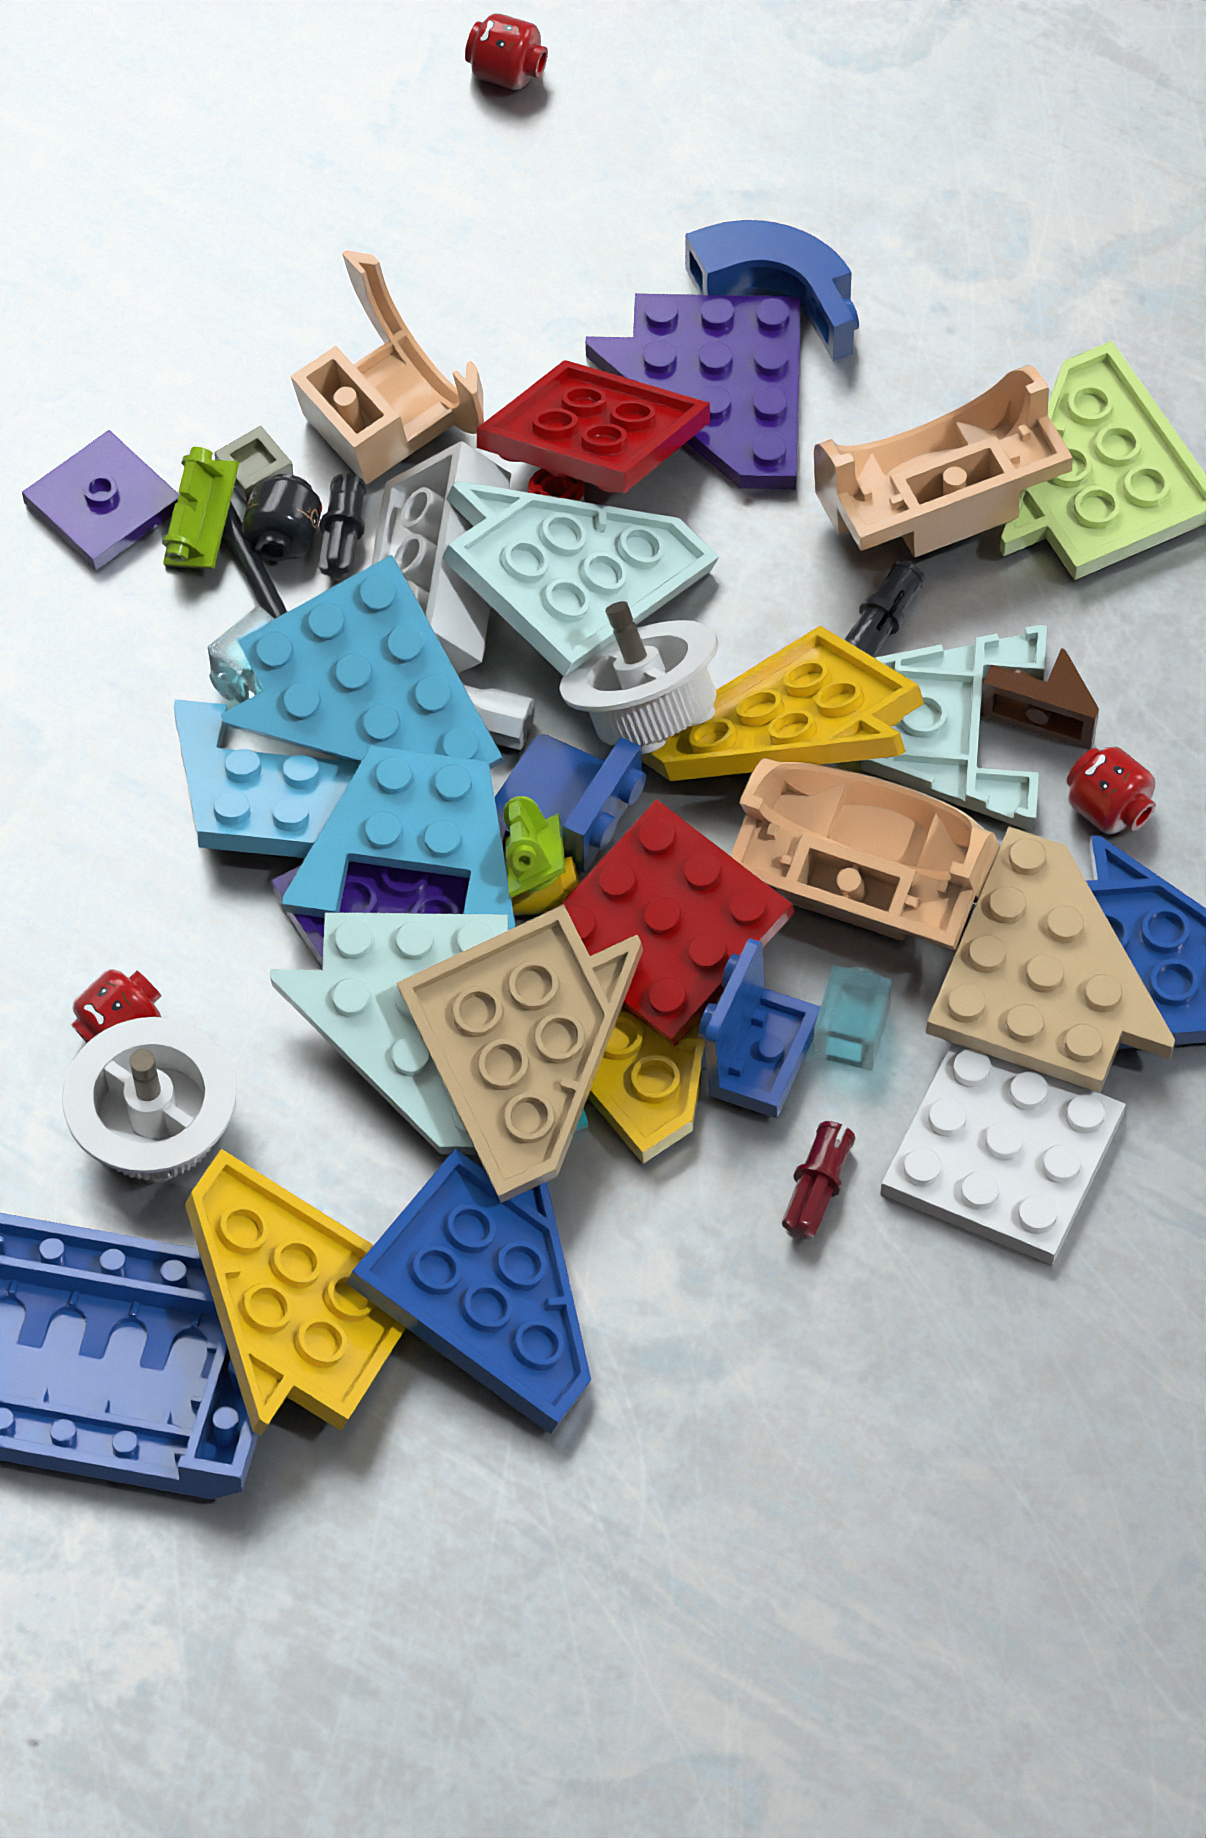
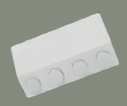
(416, 530)

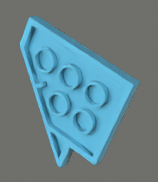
(360, 674)

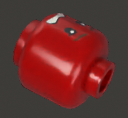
(505, 51)
(1111, 790)
(113, 1000)

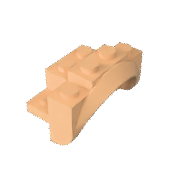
(946, 474)
(864, 850)

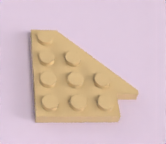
(1045, 973)
(521, 1039)

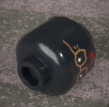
(282, 515)

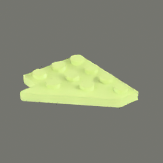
(1128, 474)

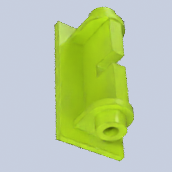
(200, 510)
(533, 846)

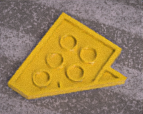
(802, 705)
(648, 1085)
(285, 1296)

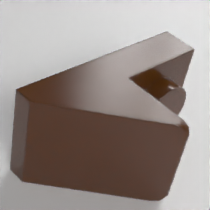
(1052, 708)

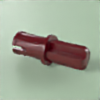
(817, 1180)

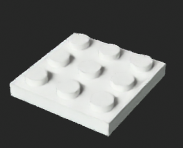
(1003, 1151)

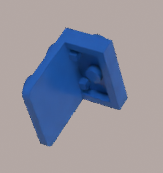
(579, 788)
(754, 1036)

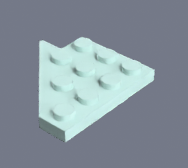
(563, 561)
(365, 1017)

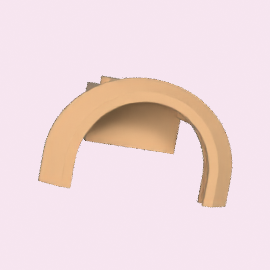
(391, 397)

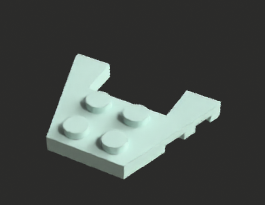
(945, 730)

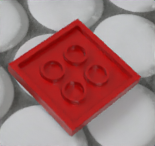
(593, 426)
(685, 906)

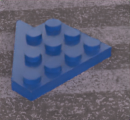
(1160, 934)
(484, 1288)

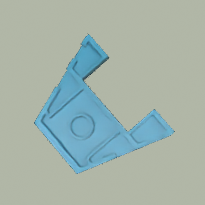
(252, 797)
(412, 816)

